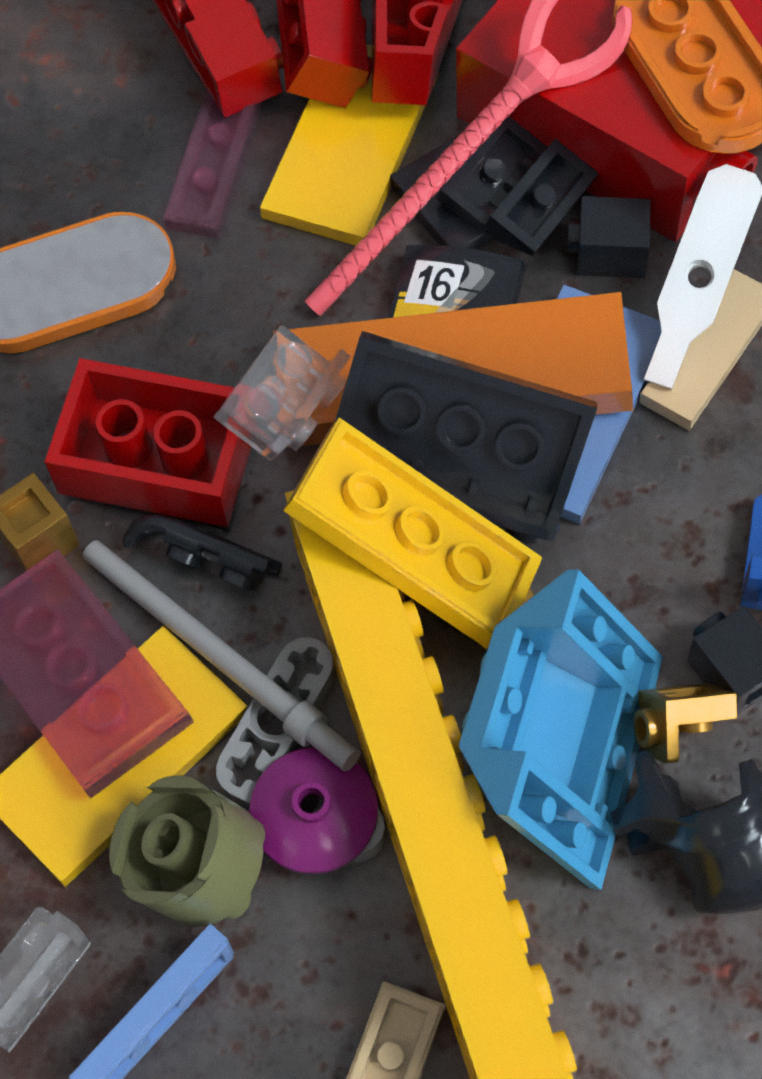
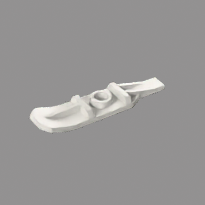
(711, 242)

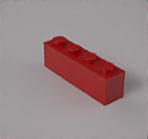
(324, 49)

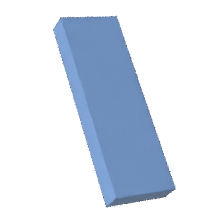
(158, 1008)

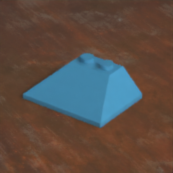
(557, 721)

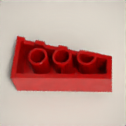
(409, 47)
(226, 49)

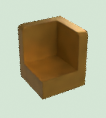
(34, 523)

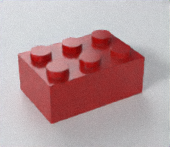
(147, 444)

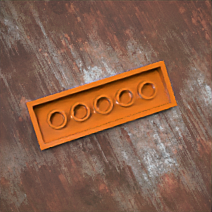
(556, 343)

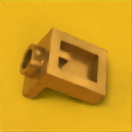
(676, 710)

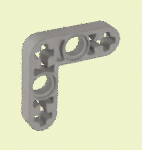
(240, 752)

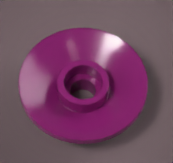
(320, 839)

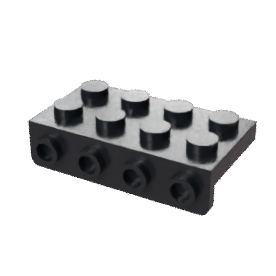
(471, 431)

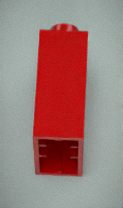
(604, 120)

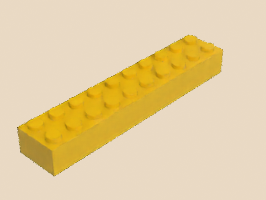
(434, 820)

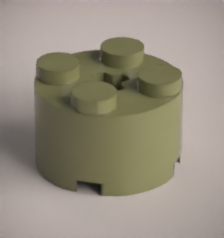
(188, 852)

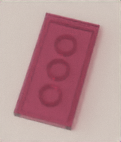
(82, 676)

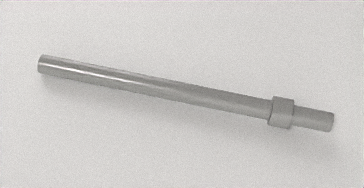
(300, 720)

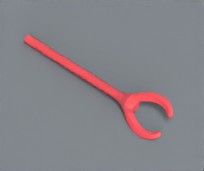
(533, 73)

